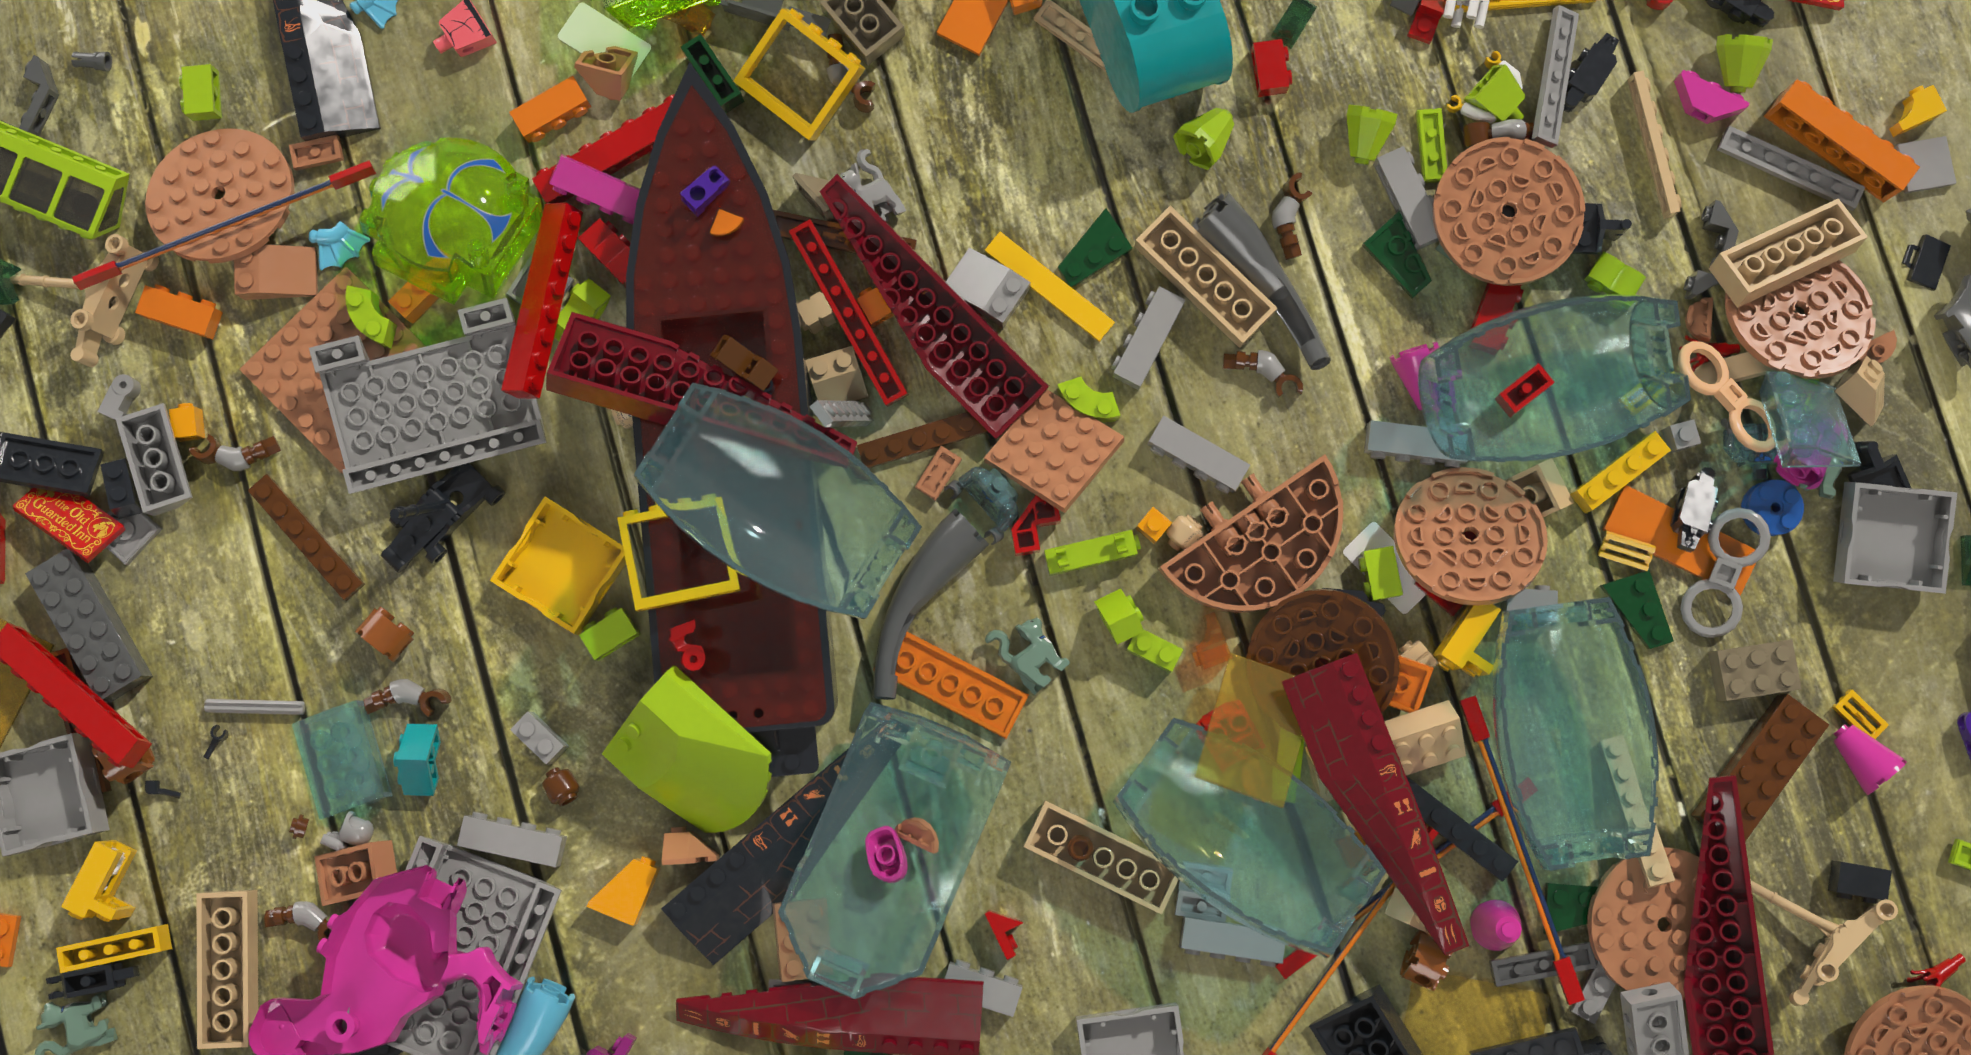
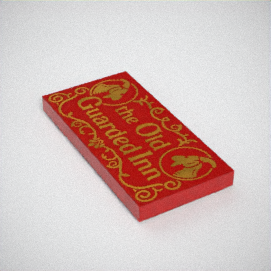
(70, 521)

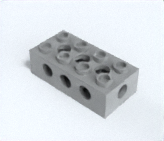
(1654, 1020)

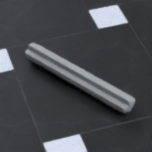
(254, 706)

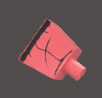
(464, 30)

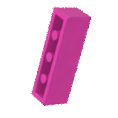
(595, 187)

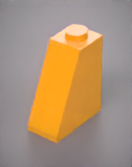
(627, 892)

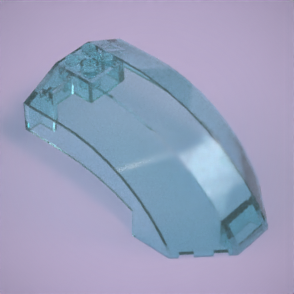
(838, 915)

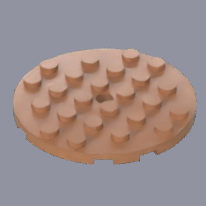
(189, 177)
(1501, 247)
(1811, 344)
(1445, 562)
(1626, 919)
(1914, 1023)

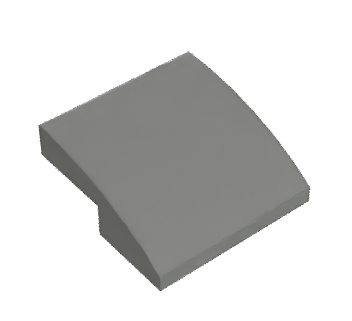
(1193, 906)

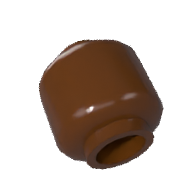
(560, 786)

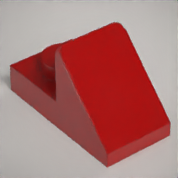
(1426, 20)
(1000, 924)

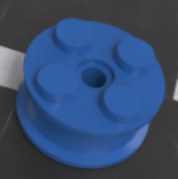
(1785, 502)

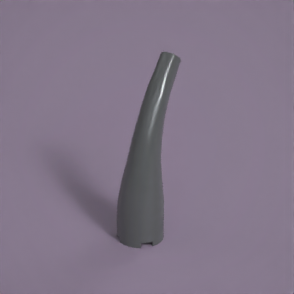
(1244, 246)
(936, 563)

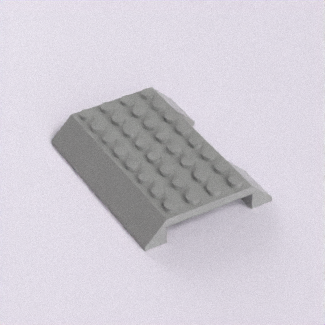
(427, 403)
(498, 912)

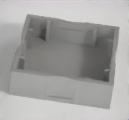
(1894, 537)
(49, 795)
(1132, 1031)

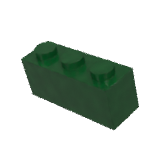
(712, 73)

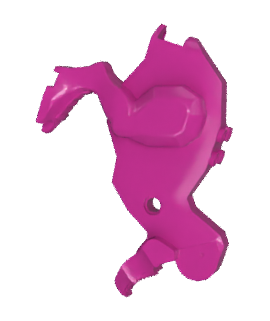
(383, 965)

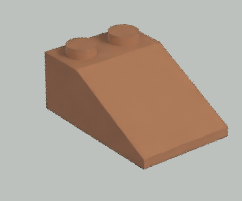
(276, 273)
(349, 871)

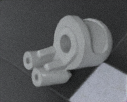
(353, 832)

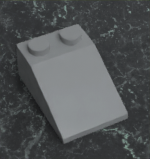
(988, 286)

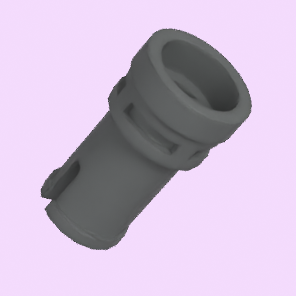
(95, 60)

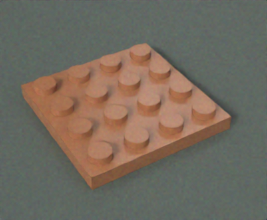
(1054, 450)

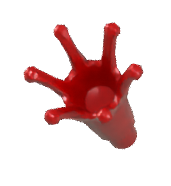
(1723, 348)
(1939, 973)

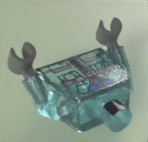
(1745, 457)
(992, 494)

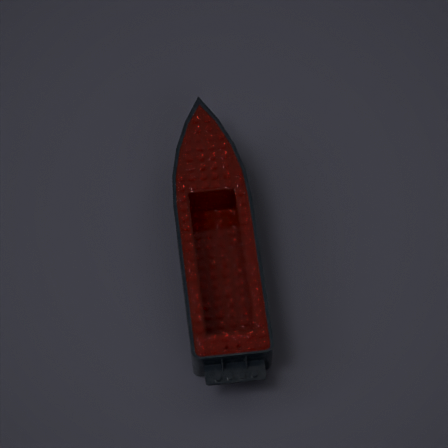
(763, 652)

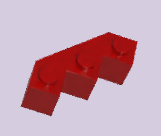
(608, 248)
(1024, 532)

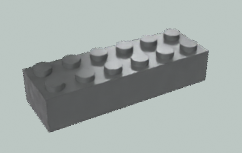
(89, 625)

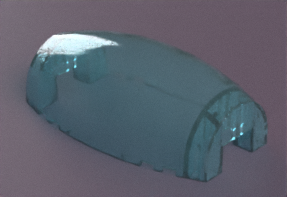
(1607, 370)
(777, 501)
(1575, 733)

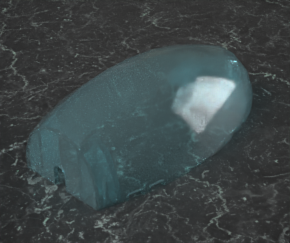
(1269, 867)

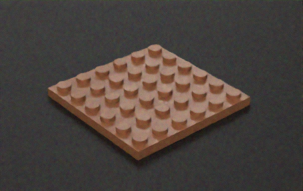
(286, 370)

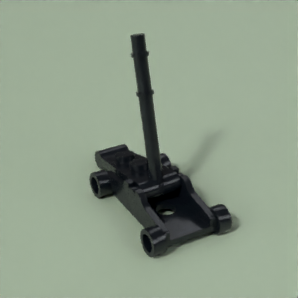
(436, 517)

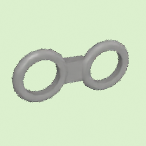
(1725, 572)

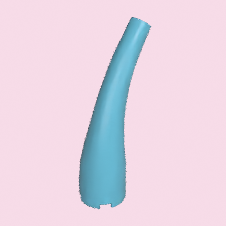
(536, 1018)

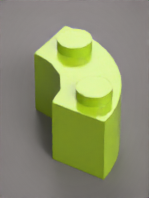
(586, 300)
(367, 316)
(1089, 402)

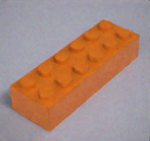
(1841, 140)

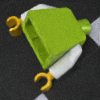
(1495, 95)

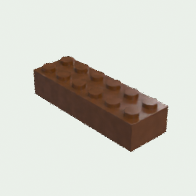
(1770, 757)

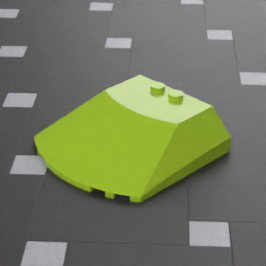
(691, 755)

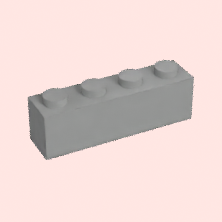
(1408, 195)
(1148, 338)
(1404, 443)
(1198, 455)
(512, 840)
(1229, 939)

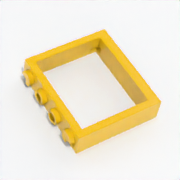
(833, 47)
(642, 604)

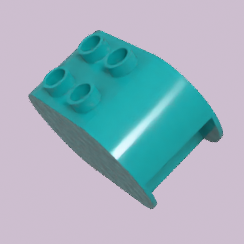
(1160, 47)

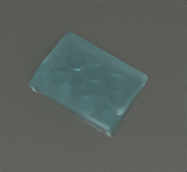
(1807, 422)
(341, 759)

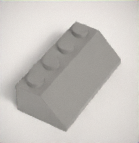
(154, 460)

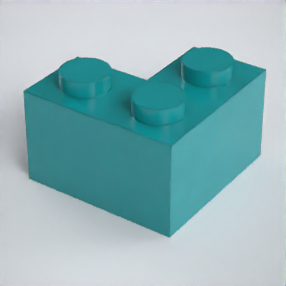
(417, 759)

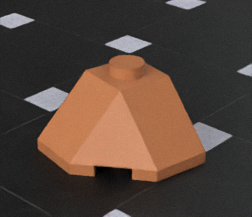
(608, 71)
(685, 848)

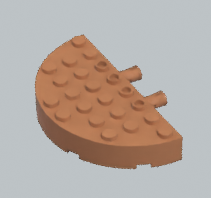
(1266, 548)

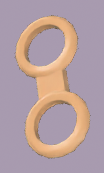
(1726, 392)

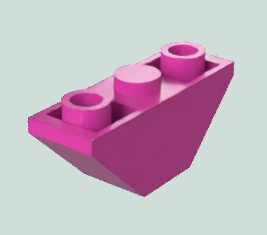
(1707, 99)

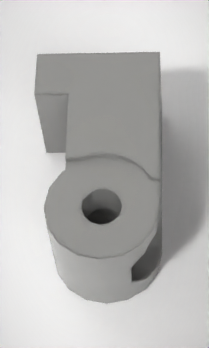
(119, 396)

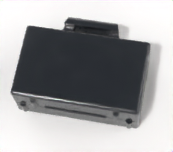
(1928, 261)

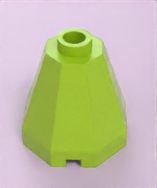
(1742, 59)
(1368, 131)
(1205, 137)

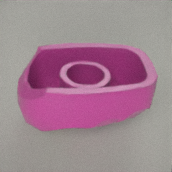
(886, 854)

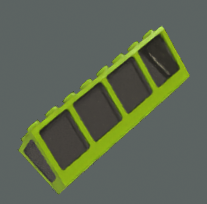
(60, 184)

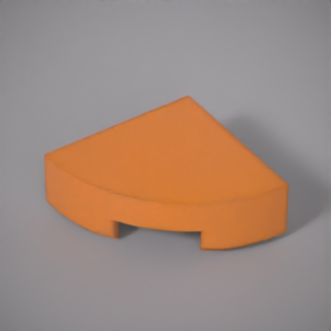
(725, 223)

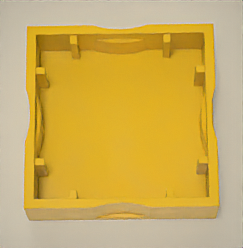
(561, 566)

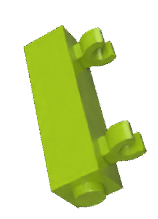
(1092, 552)

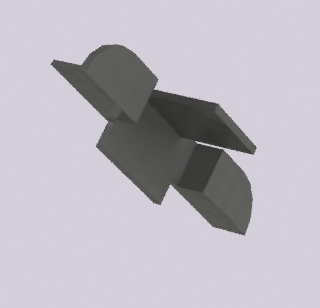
(767, 10)

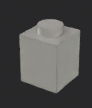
(1681, 436)

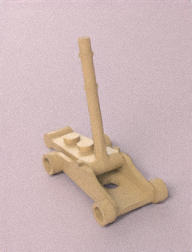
(103, 302)
(1839, 943)

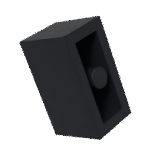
(120, 489)
(1859, 880)

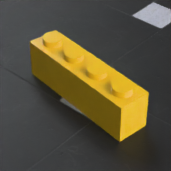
(1620, 472)
(114, 948)

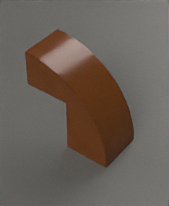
(744, 362)

